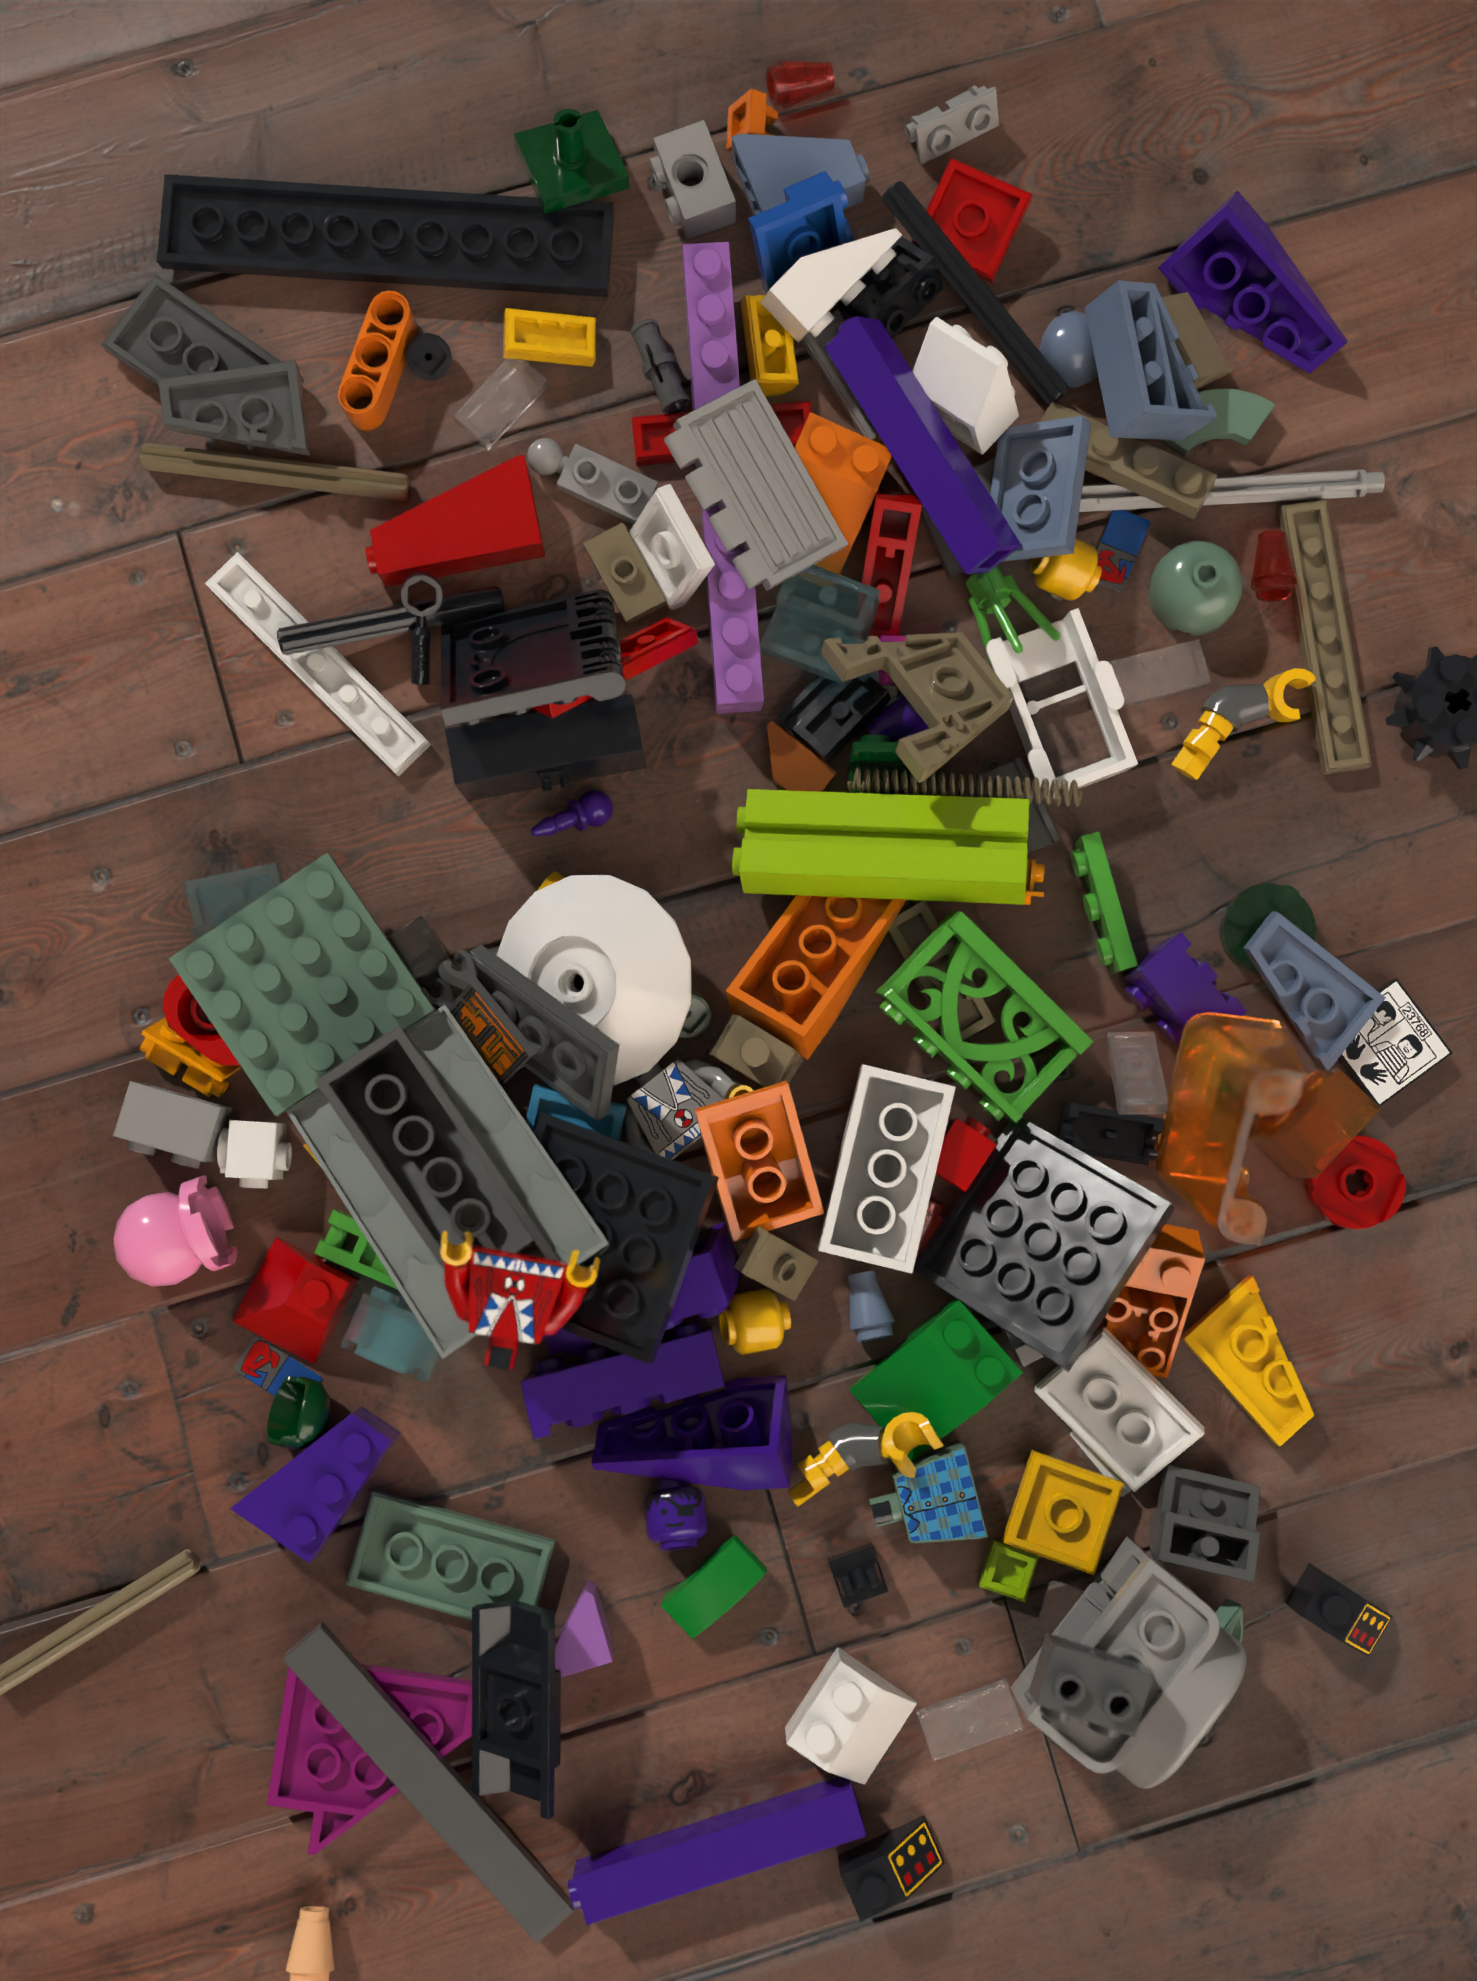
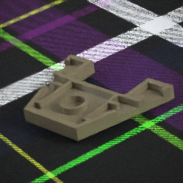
(943, 683)

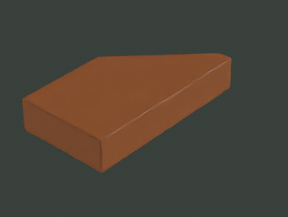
(795, 765)

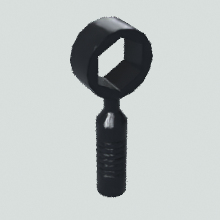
(421, 636)

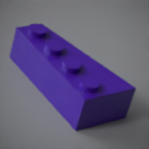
(618, 1383)

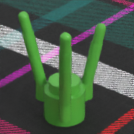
(991, 593)

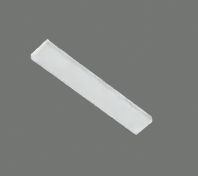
(320, 669)

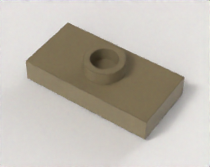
(624, 573)
(776, 1263)

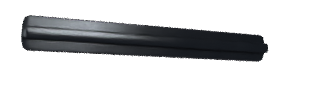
(386, 621)

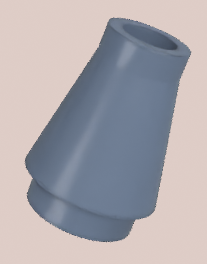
(869, 1311)

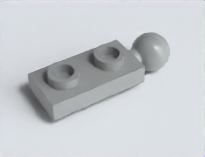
(593, 478)

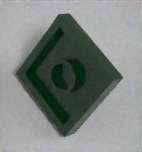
(571, 160)

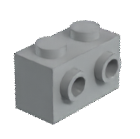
(172, 1123)

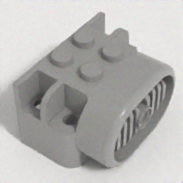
(1156, 1620)

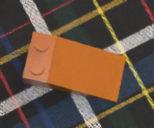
(810, 966)

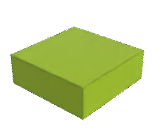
(1008, 1570)

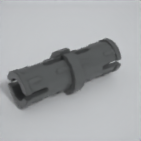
(660, 366)

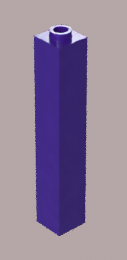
(922, 445)
(716, 1849)

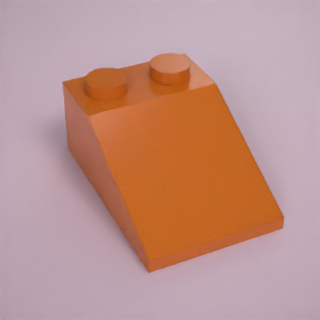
(846, 473)
(759, 1160)

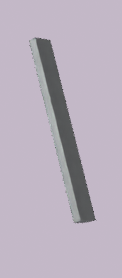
(428, 1782)

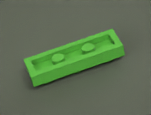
(1103, 904)

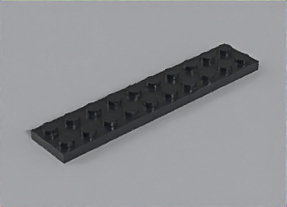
(384, 235)

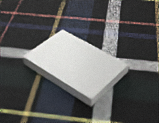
(1120, 1410)

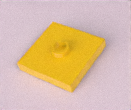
(1062, 1512)

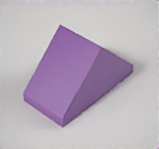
(585, 1635)

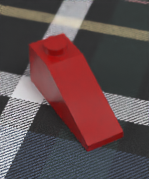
(890, 555)

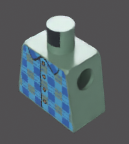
(936, 1502)

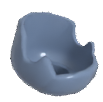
(1070, 349)

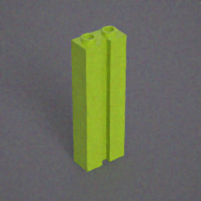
(883, 846)

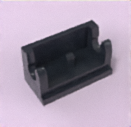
(1108, 1134)

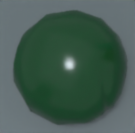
(298, 1413)

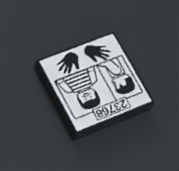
(1393, 1047)

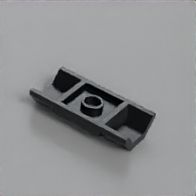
(515, 1702)

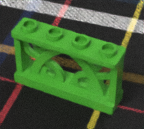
(1045, 1024)

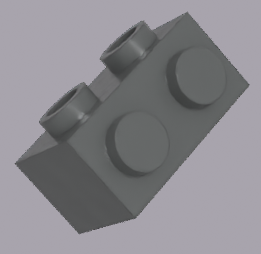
(1090, 1686)

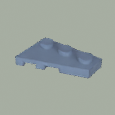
(1312, 987)

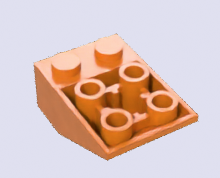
(1157, 1299)

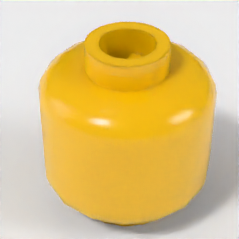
(1068, 574)
(754, 1321)

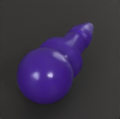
(591, 809)

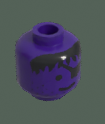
(675, 1515)

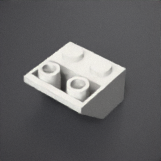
(966, 385)

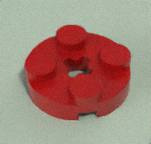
(1364, 1208)

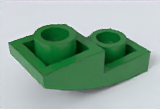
(715, 1587)

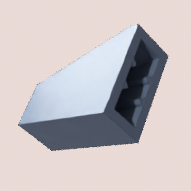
(776, 162)

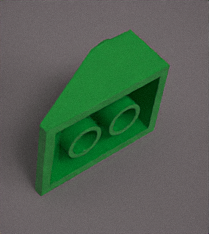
(939, 1370)

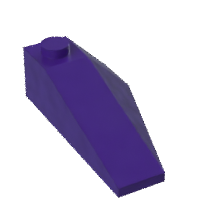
(1250, 281)
(718, 1440)

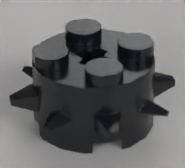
(1424, 703)

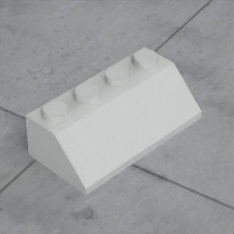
(886, 1168)

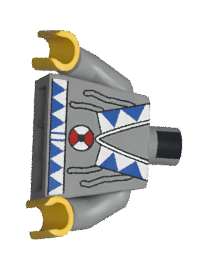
(663, 1110)

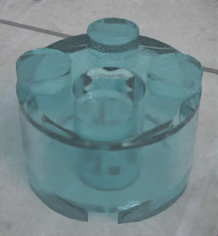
(390, 1335)

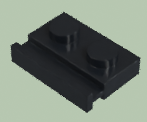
(833, 713)

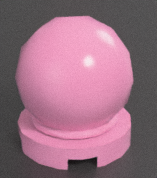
(171, 1235)

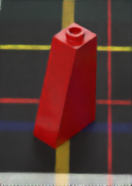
(463, 529)

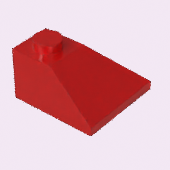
(295, 1300)

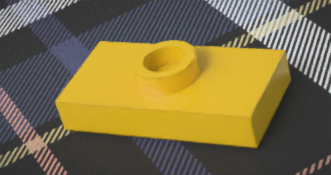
(549, 337)

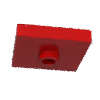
(978, 215)

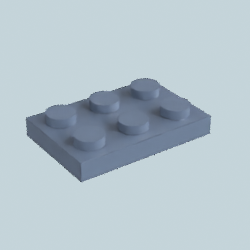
(1041, 484)

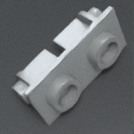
(963, 120)

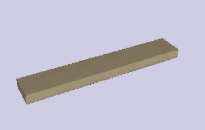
(1325, 639)

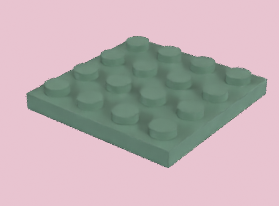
(300, 982)

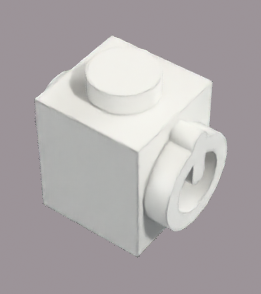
(254, 1152)

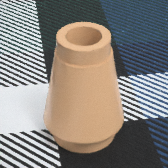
(311, 1947)

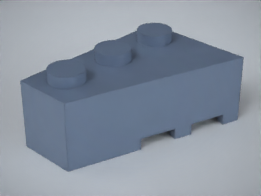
(1140, 368)

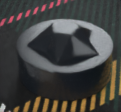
(428, 356)

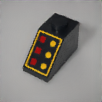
(1338, 1610)
(890, 1867)

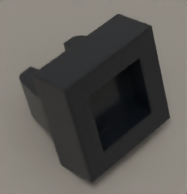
(857, 1575)

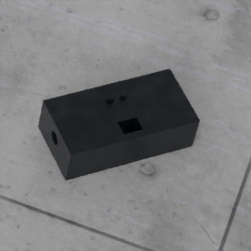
(546, 751)

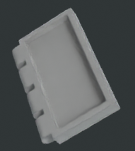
(758, 484)

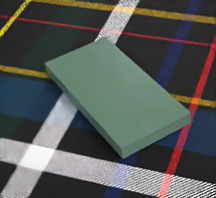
(445, 1557)

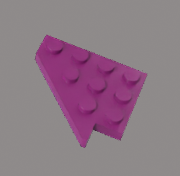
(328, 1772)

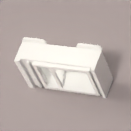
(1099, 682)

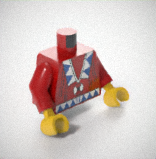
(512, 1294)

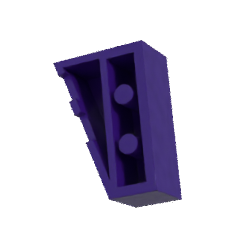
(319, 1486)

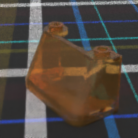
(1219, 1081)

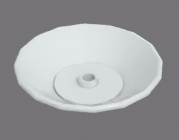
(622, 949)

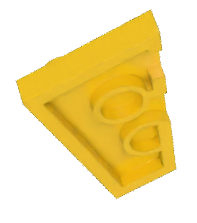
(1246, 1356)

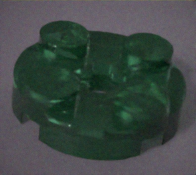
(1248, 908)

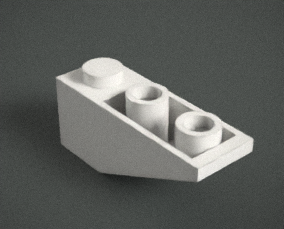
(824, 278)

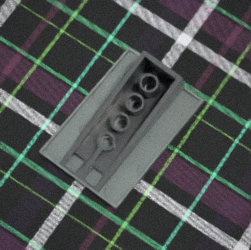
(433, 1146)

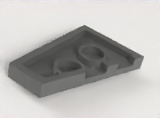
(240, 406)

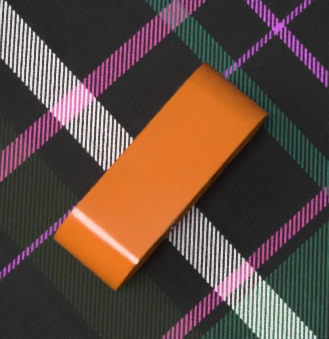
(373, 341)

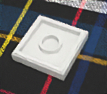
(671, 547)

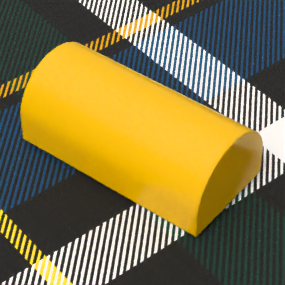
(768, 348)

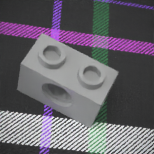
(687, 155)

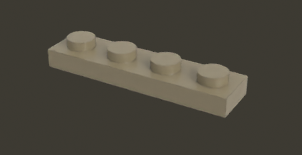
(1142, 467)

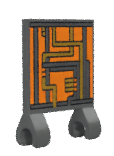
(482, 1019)

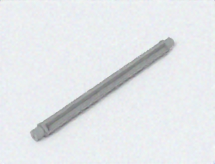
(1247, 490)

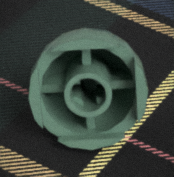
(1195, 588)

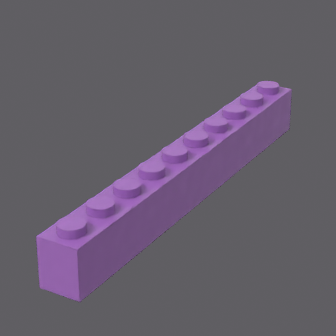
(712, 375)

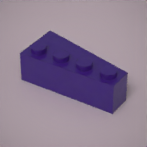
(1177, 987)
(704, 1290)

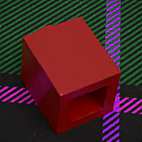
(963, 1152)

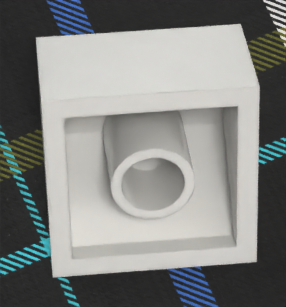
(848, 1718)

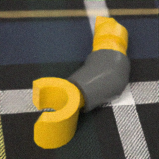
(1230, 709)
(861, 1446)

